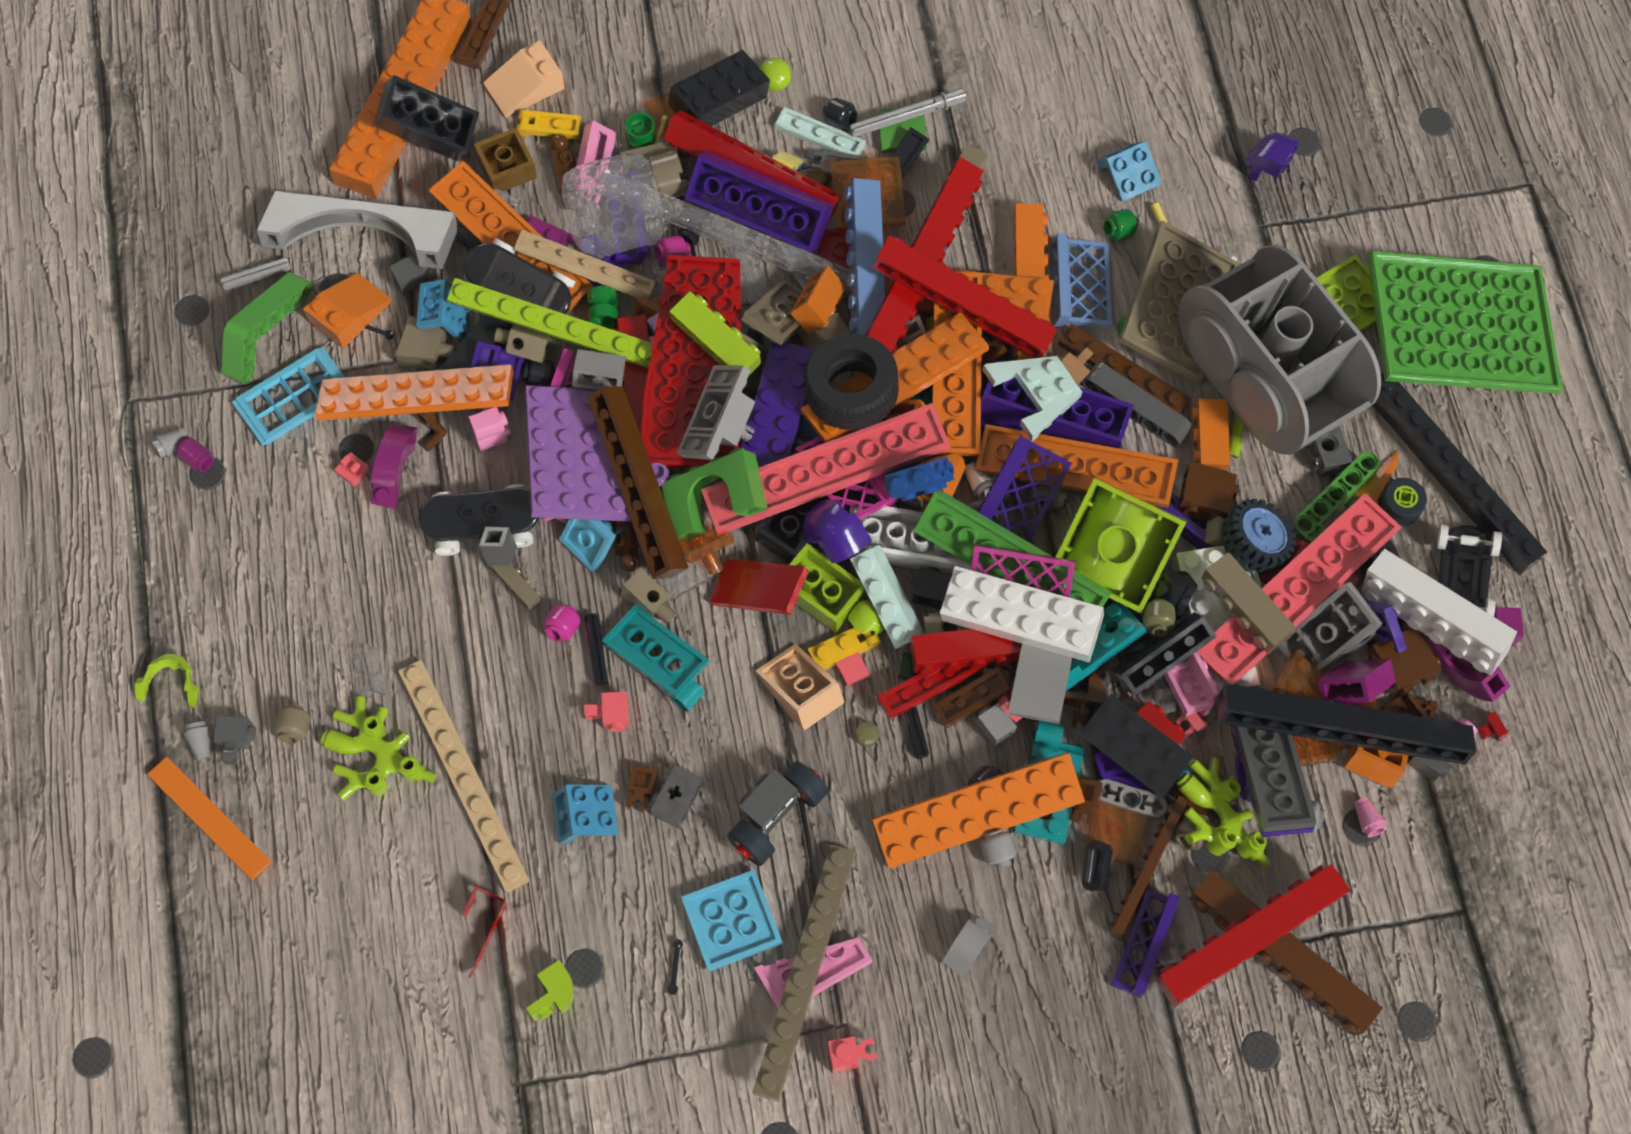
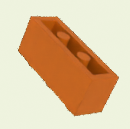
(818, 300)
(1211, 433)

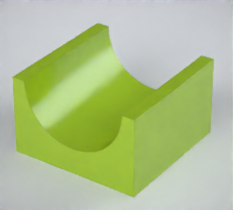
(1121, 542)

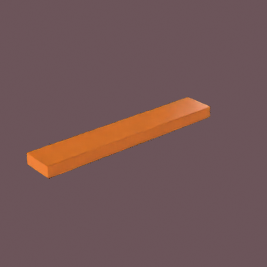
(209, 818)

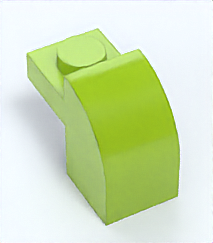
(560, 992)

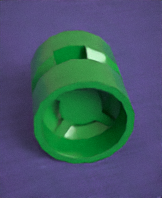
(640, 130)
(602, 306)

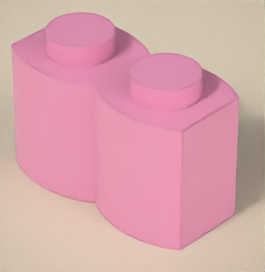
(489, 428)

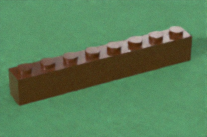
(637, 482)
(1292, 959)

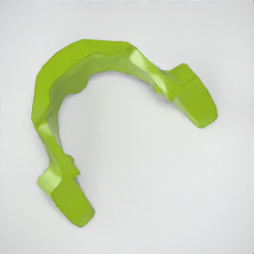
(174, 662)

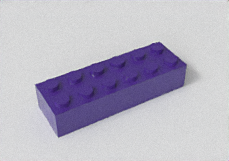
(759, 201)
(778, 404)
(1089, 420)

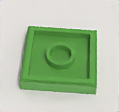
(893, 134)

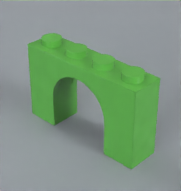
(684, 491)

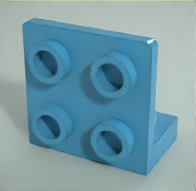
(1131, 169)
(437, 312)
(584, 812)

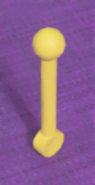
(664, 120)

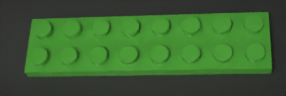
(960, 528)

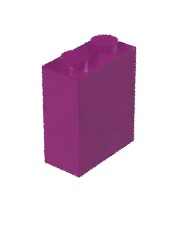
(1357, 680)

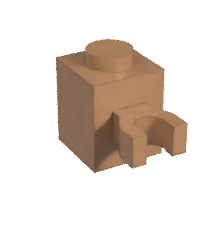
(1076, 366)

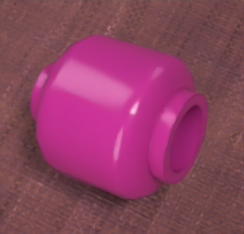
(671, 246)
(561, 622)

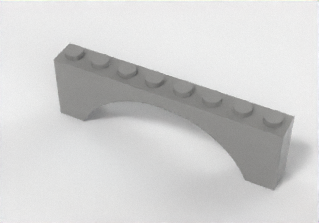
(298, 215)

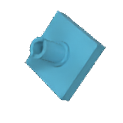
(588, 540)

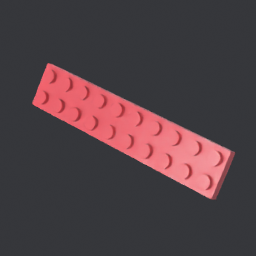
(835, 466)
(1305, 583)

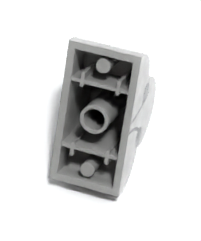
(1334, 629)

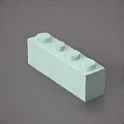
(887, 596)

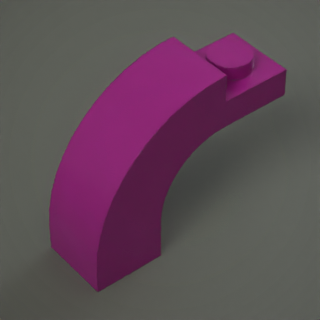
(389, 463)
(1468, 677)

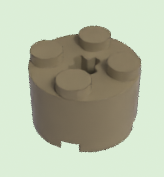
(669, 174)

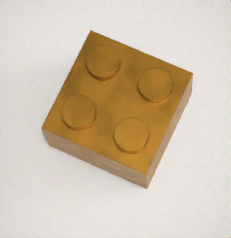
(505, 160)

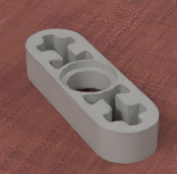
(1140, 794)

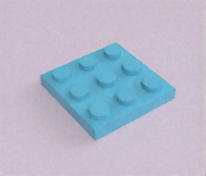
(731, 920)

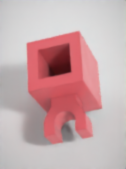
(613, 711)
(845, 1053)

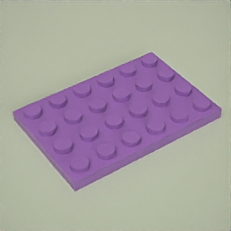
(568, 458)

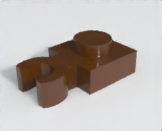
(641, 784)
(1092, 793)

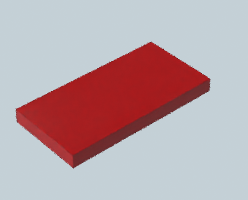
(759, 586)

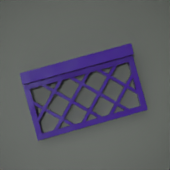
(1006, 476)

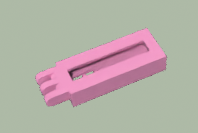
(596, 143)

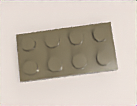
(772, 313)

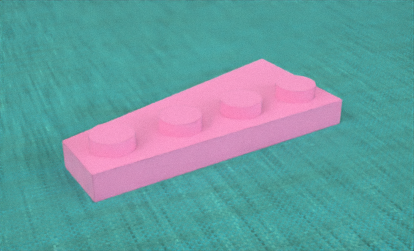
(838, 963)

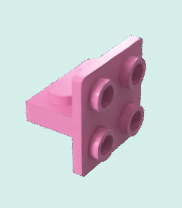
(1193, 686)

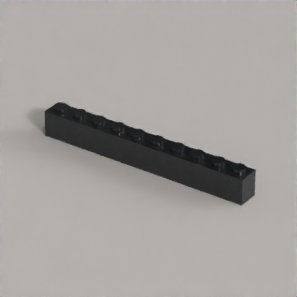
(1457, 475)
(1346, 724)

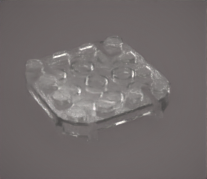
(613, 205)

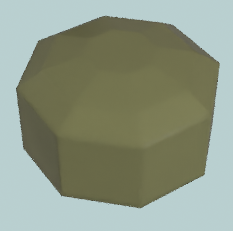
(867, 734)

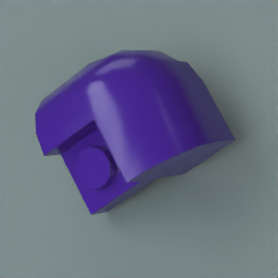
(1271, 155)
(835, 531)

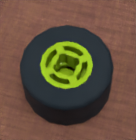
(1403, 510)

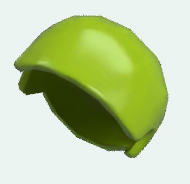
(778, 72)
(865, 618)

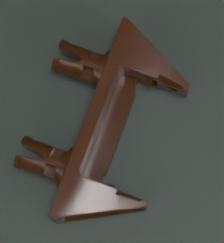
(1083, 700)

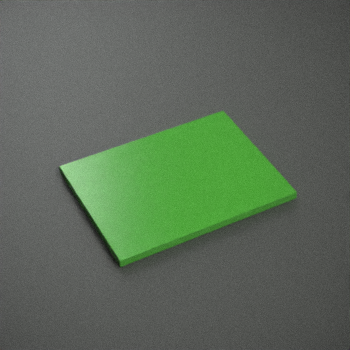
(1463, 323)

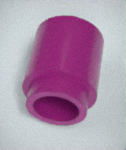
(194, 454)

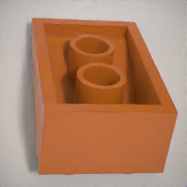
(346, 309)

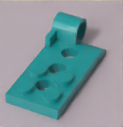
(1108, 644)
(676, 684)
(1046, 745)

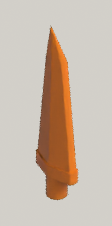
(1378, 482)

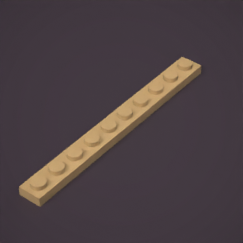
(464, 776)

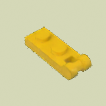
(549, 124)
(841, 647)

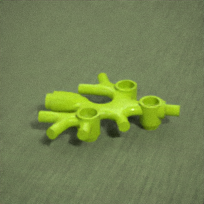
(385, 752)
(1231, 827)

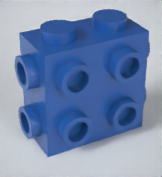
(920, 479)

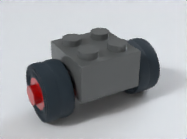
(768, 806)

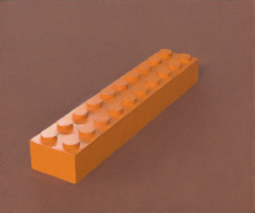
(418, 58)

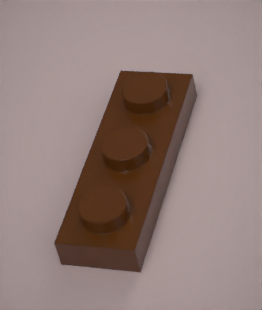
(972, 697)

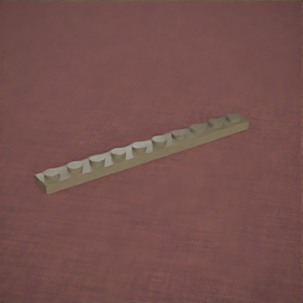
(804, 974)

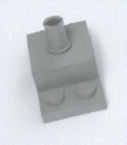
(719, 415)

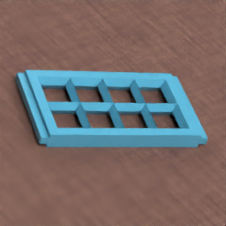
(254, 421)

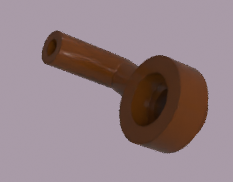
(430, 420)

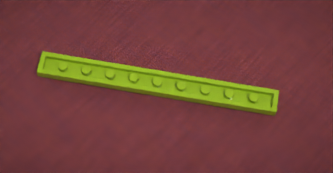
(549, 322)

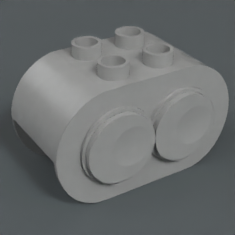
(1280, 350)

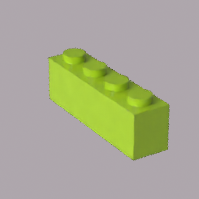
(712, 334)

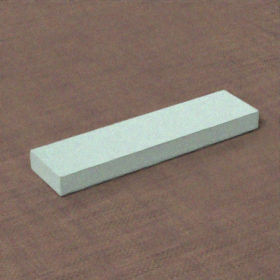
(818, 133)

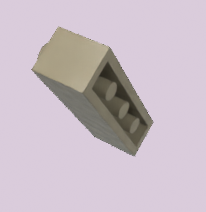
(1248, 603)

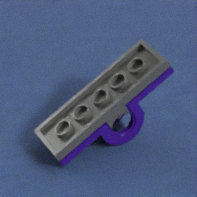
(1273, 782)

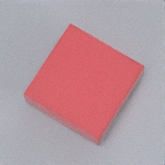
(852, 669)

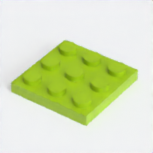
(1352, 291)

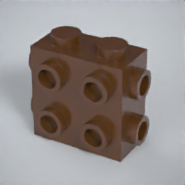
(1207, 492)
(1410, 666)

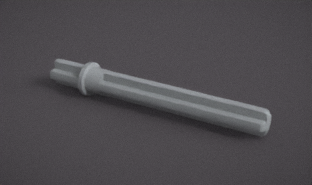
(908, 112)

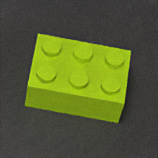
(828, 588)

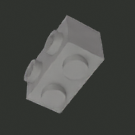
(597, 370)

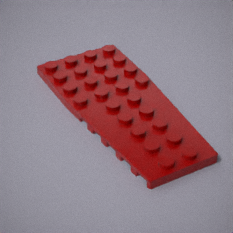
(677, 362)

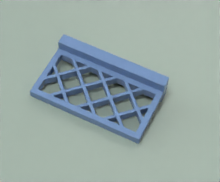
(1062, 288)

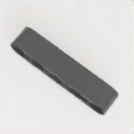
(1147, 409)

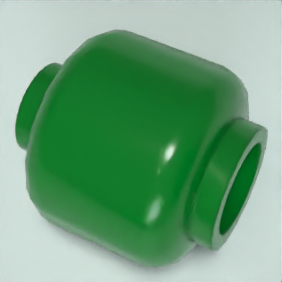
(1120, 225)

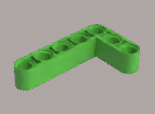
(255, 321)
(1339, 488)

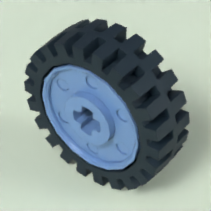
(1259, 535)

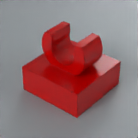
(1494, 727)

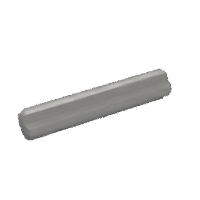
(255, 273)

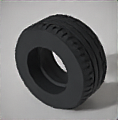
(847, 354)

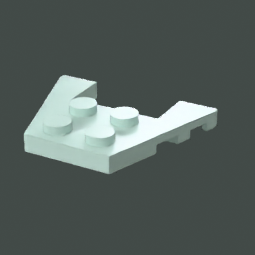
(1046, 385)

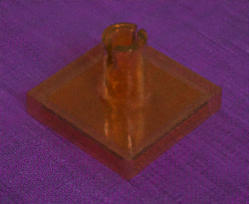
(706, 548)

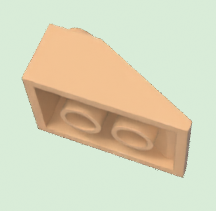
(524, 80)
(801, 686)

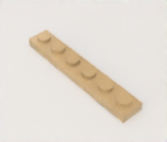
(583, 265)

